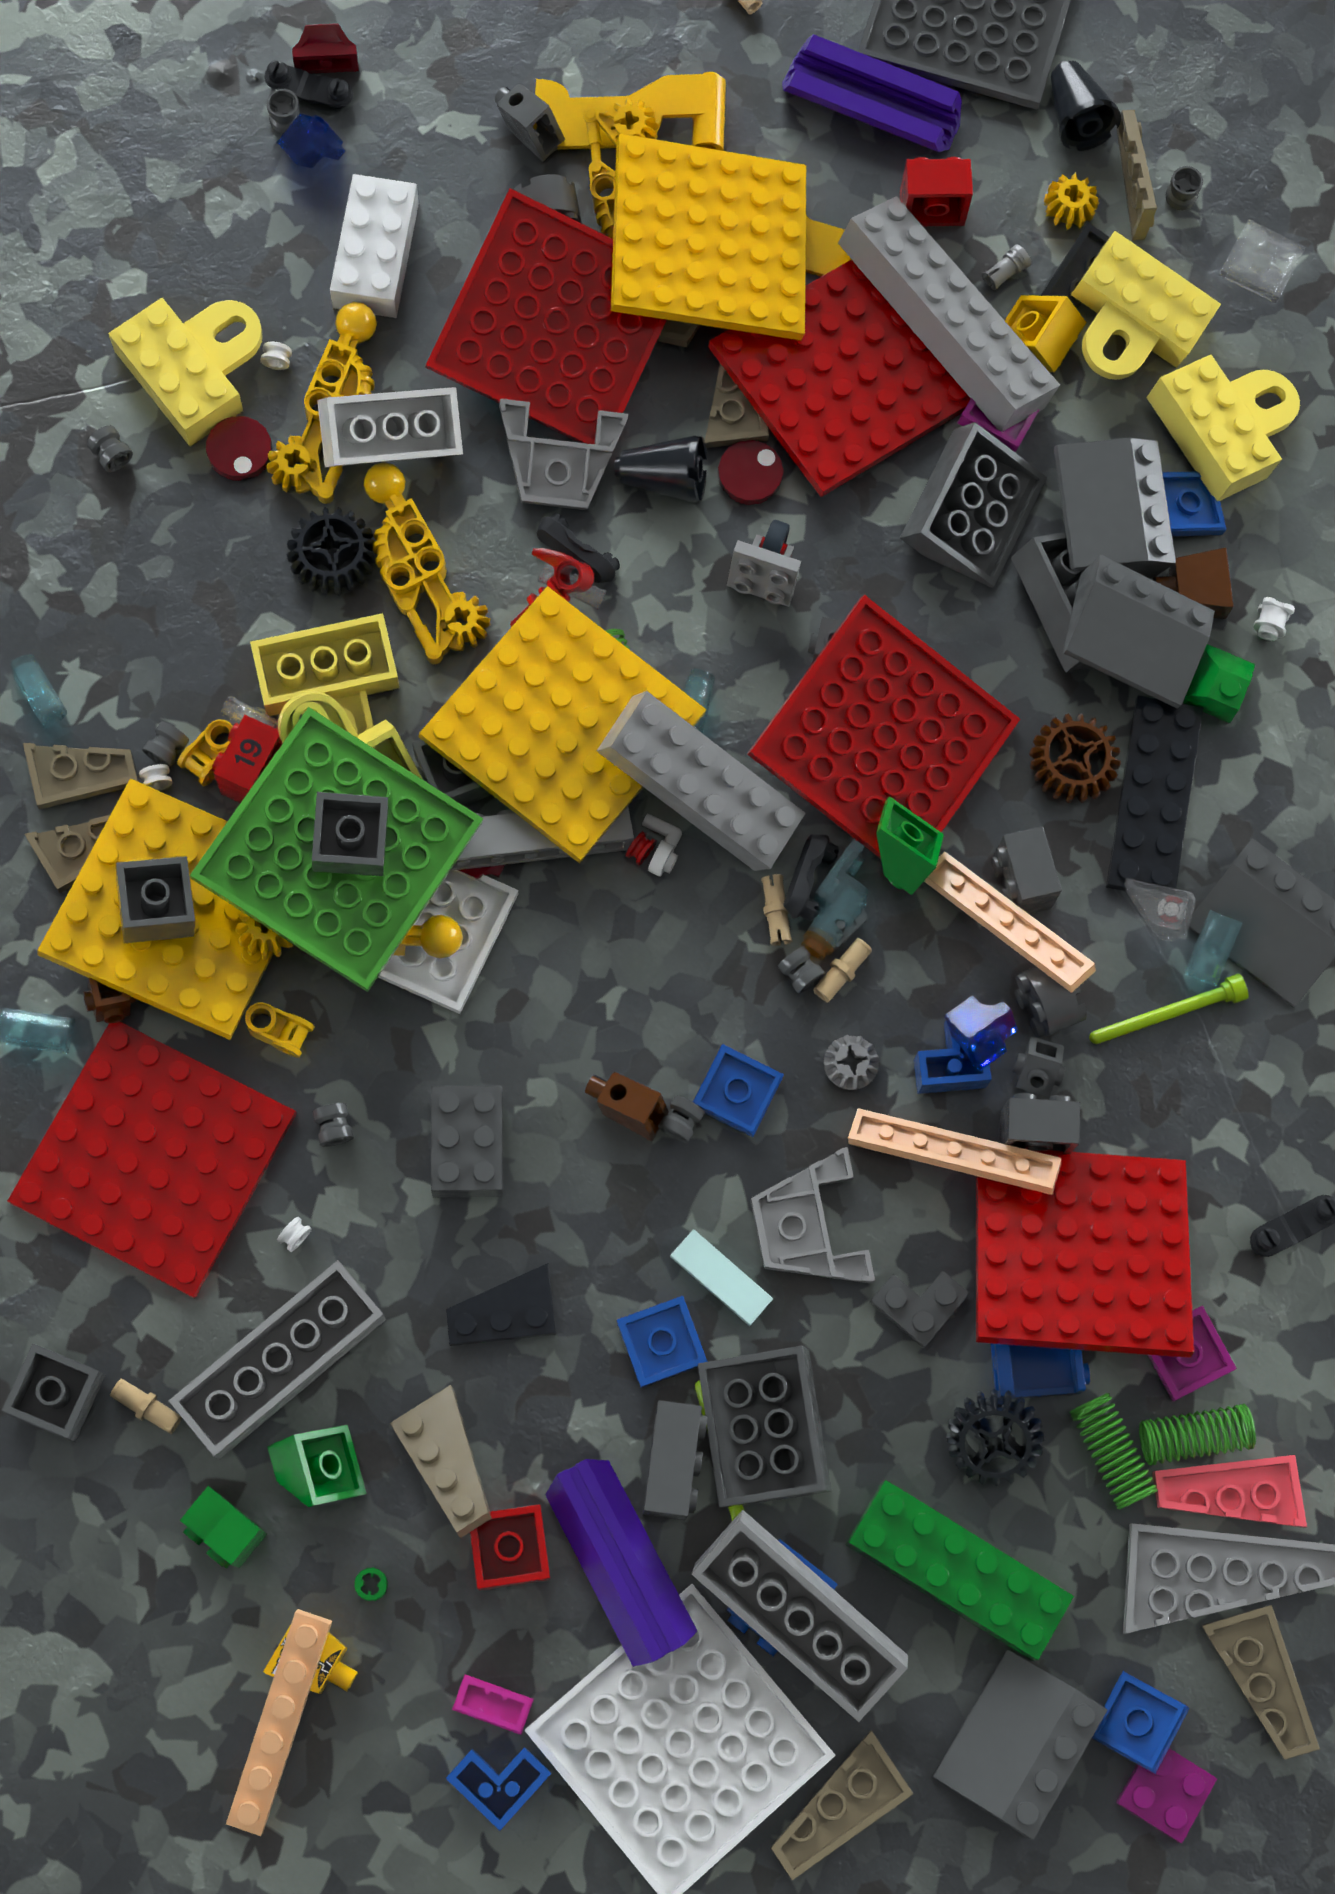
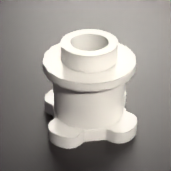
(1272, 619)

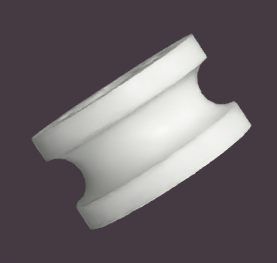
(276, 355)
(156, 776)
(294, 1234)

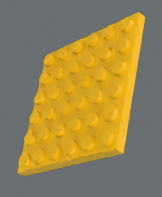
(709, 237)
(539, 712)
(193, 978)

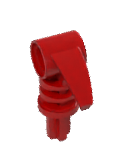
(560, 581)

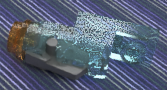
(840, 903)

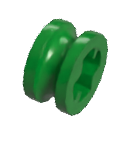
(360, 1583)

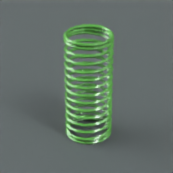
(1149, 1434)
(1132, 1495)

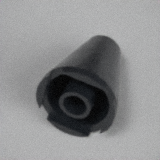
(1081, 107)
(666, 468)

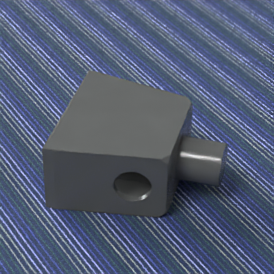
(521, 111)

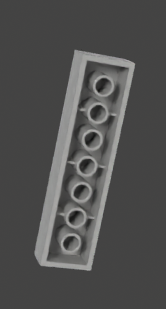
(948, 313)

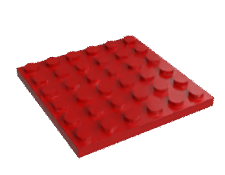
(542, 324)
(848, 388)
(881, 722)
(152, 1157)
(1091, 1262)

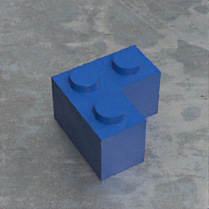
(948, 1069)
(494, 1794)

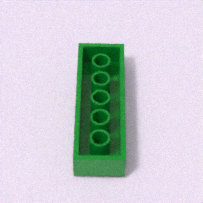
(960, 1570)

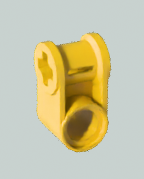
(205, 751)
(284, 1032)

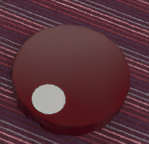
(238, 448)
(750, 472)

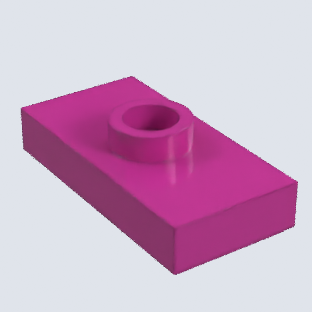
(492, 1704)

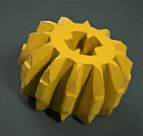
(1071, 201)

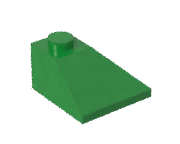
(1219, 683)
(906, 846)
(318, 1466)

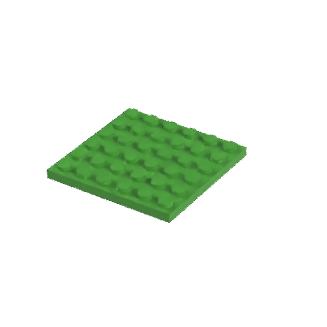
(338, 918)

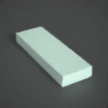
(721, 1277)

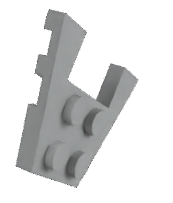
(557, 470)
(794, 1226)

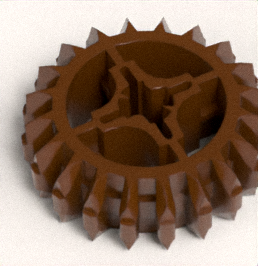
(1065, 734)

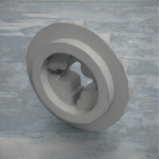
(842, 1074)

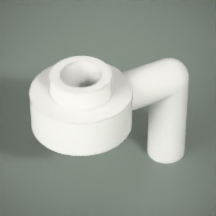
(663, 858)

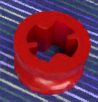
(641, 848)

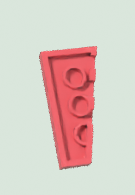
(1243, 1490)

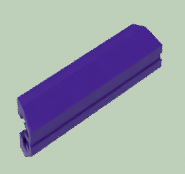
(875, 93)
(620, 1561)

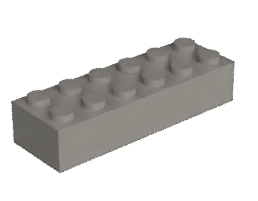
(701, 781)
(277, 1360)
(800, 1615)

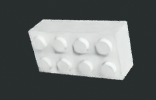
(375, 244)
(390, 426)

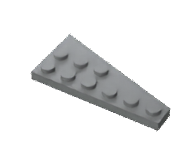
(1199, 1573)

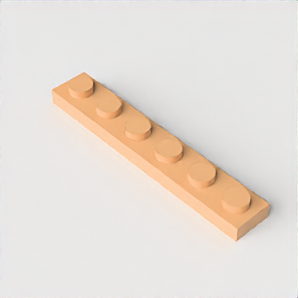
(1010, 923)
(955, 1151)
(279, 1722)

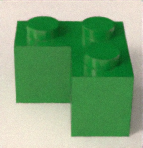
(222, 1528)

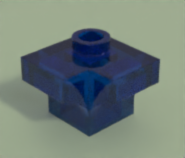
(310, 140)
(981, 1030)

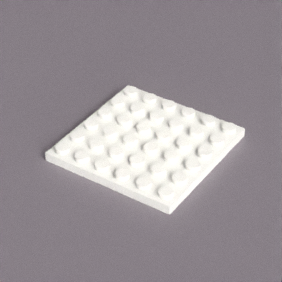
(681, 1750)

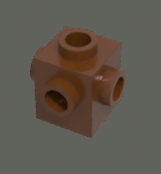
(107, 1002)

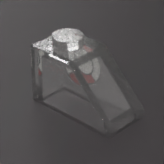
(1163, 908)

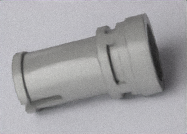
(1012, 263)

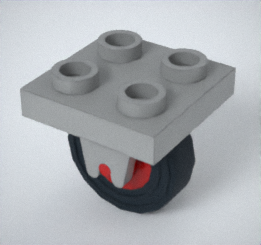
(766, 566)

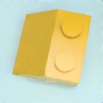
(1046, 326)

